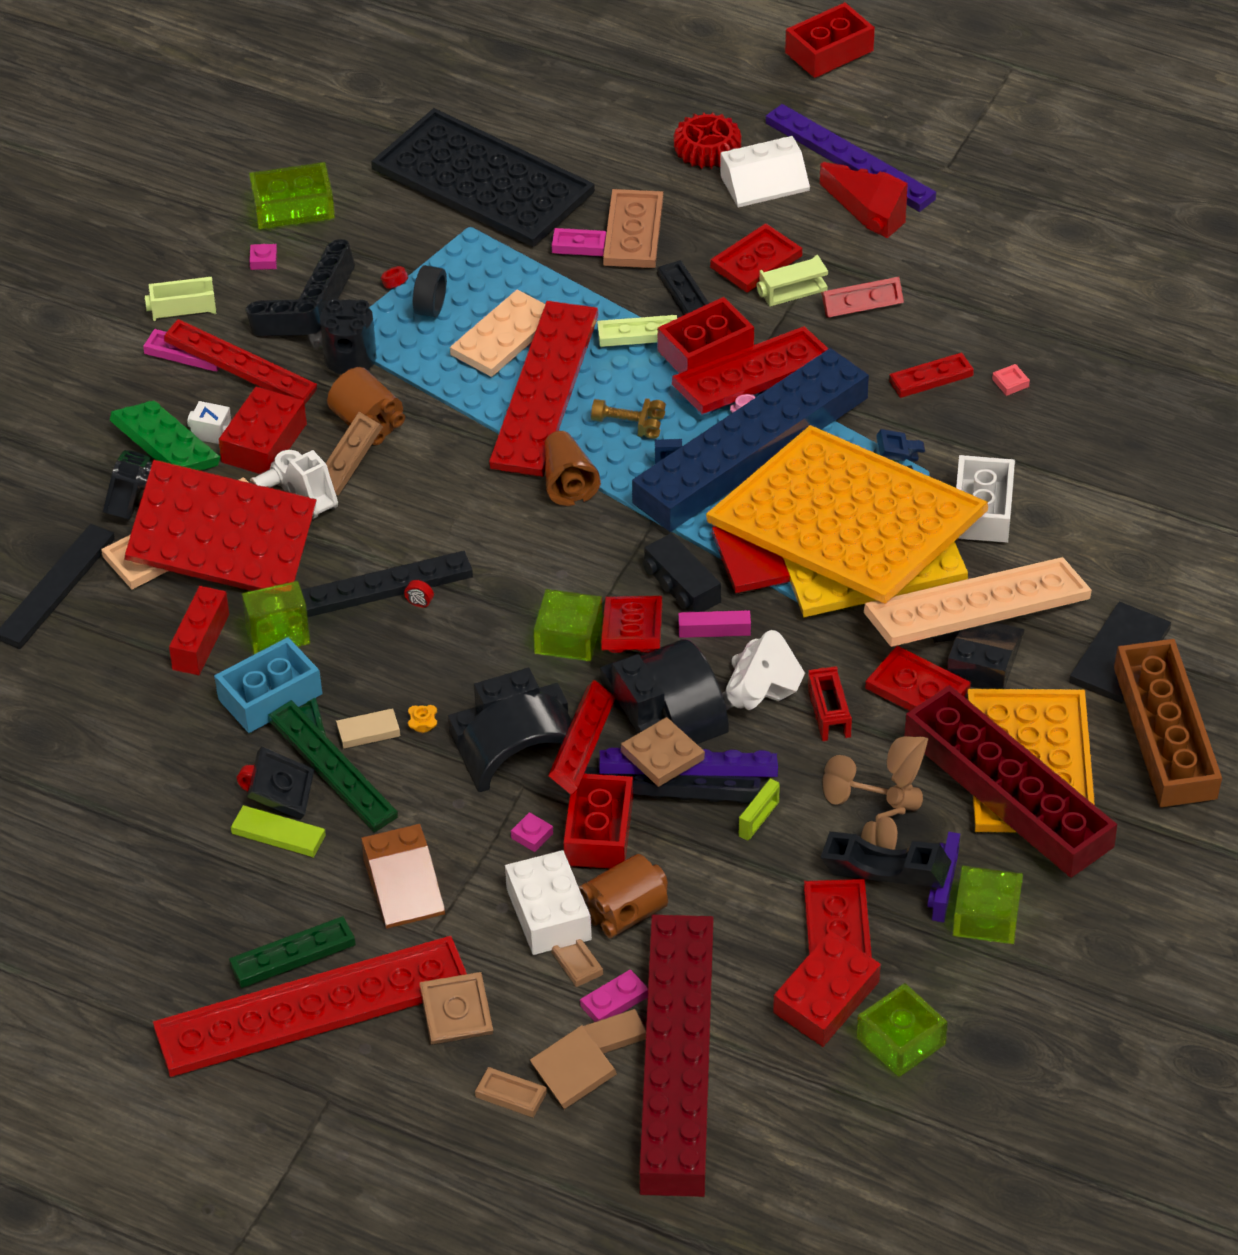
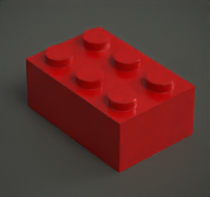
(829, 39)
(704, 335)
(262, 430)
(599, 821)
(826, 988)

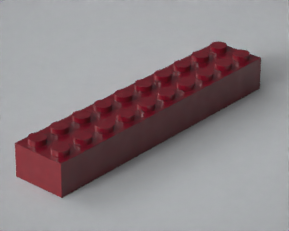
(677, 1057)

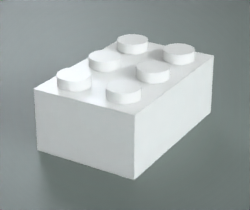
(993, 482)
(548, 902)

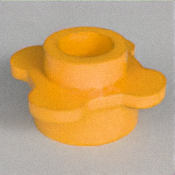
(422, 718)

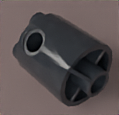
(348, 335)

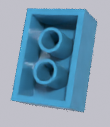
(267, 682)

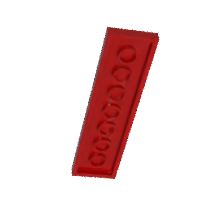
(544, 387)

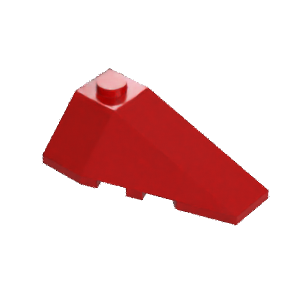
(871, 198)

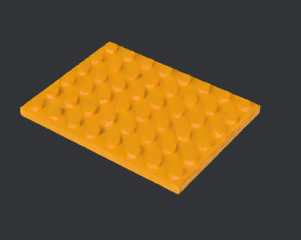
(847, 513)

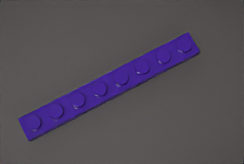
(843, 152)

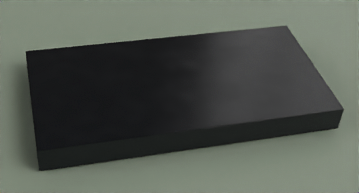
(1123, 627)

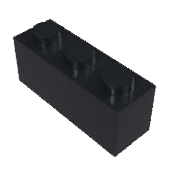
(682, 574)

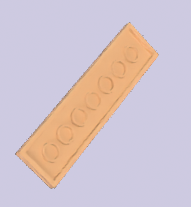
(977, 601)

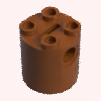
(361, 392)
(625, 894)

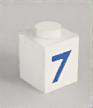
(209, 421)

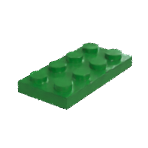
(164, 436)

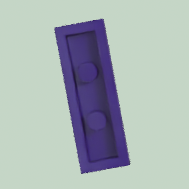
(940, 897)

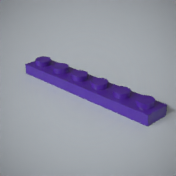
(726, 763)

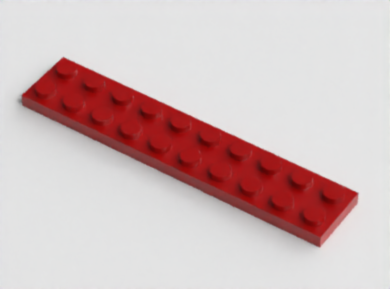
(303, 1006)

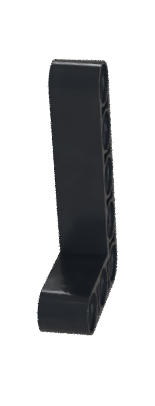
(303, 314)

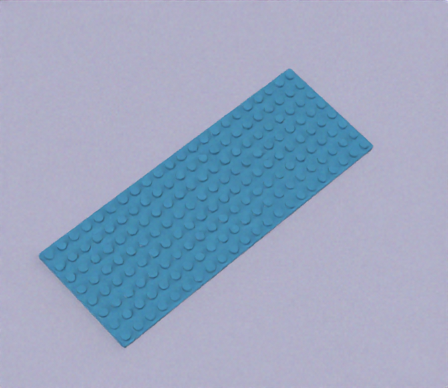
(478, 280)

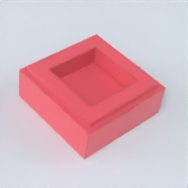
(1010, 379)

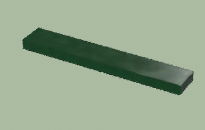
(333, 766)

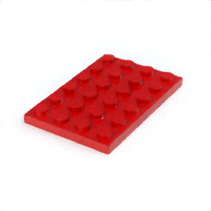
(219, 528)

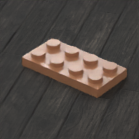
(633, 228)

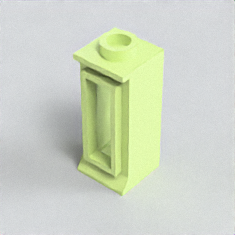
(792, 281)
(181, 297)

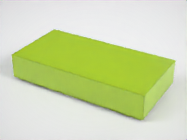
(759, 809)

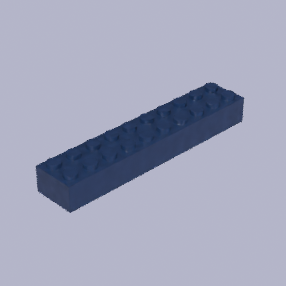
(747, 439)

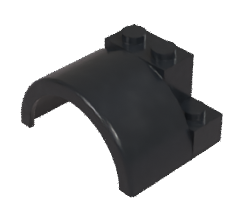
(671, 679)
(507, 718)

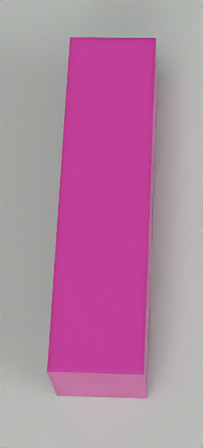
(714, 624)

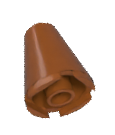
(568, 470)

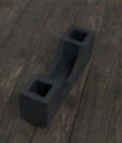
(856, 858)

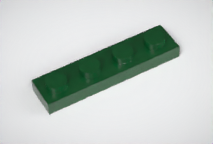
(292, 952)

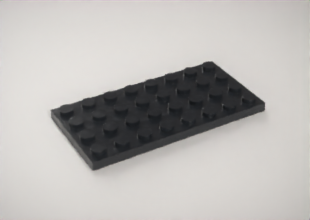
(483, 177)

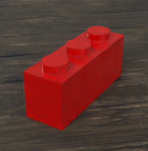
(199, 630)

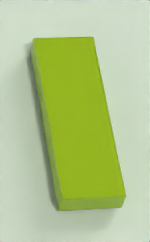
(278, 831)

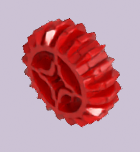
(704, 138)

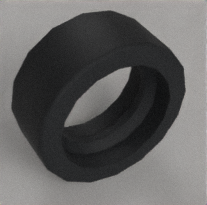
(429, 291)

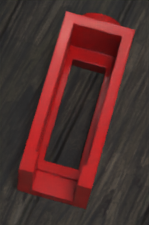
(822, 680)

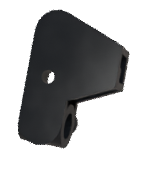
(126, 482)

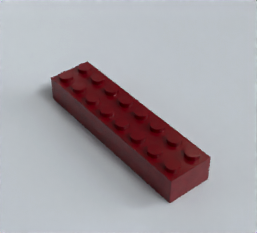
(1012, 781)

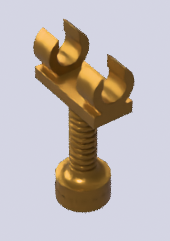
(601, 410)

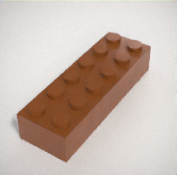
(1167, 723)

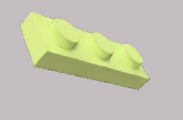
(630, 330)

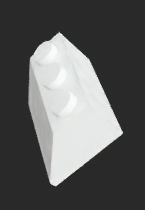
(764, 171)

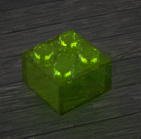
(275, 615)
(568, 625)
(987, 904)
(902, 1029)

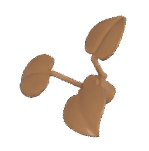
(904, 762)

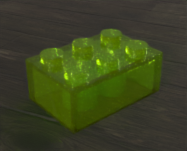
(292, 195)

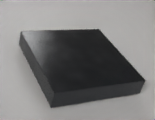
(280, 783)

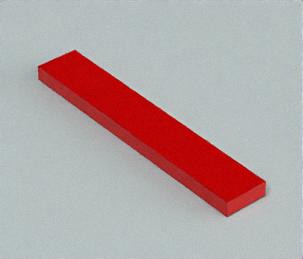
(238, 361)
(582, 737)

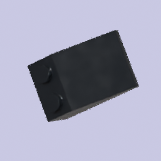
(985, 654)

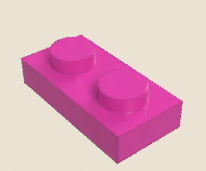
(579, 242)
(614, 997)

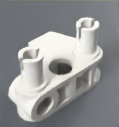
(303, 476)
(763, 671)

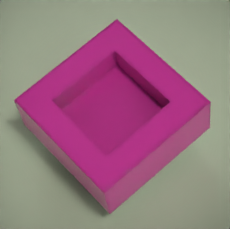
(263, 256)
(532, 832)

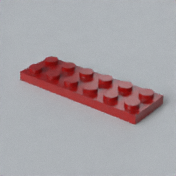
(747, 370)

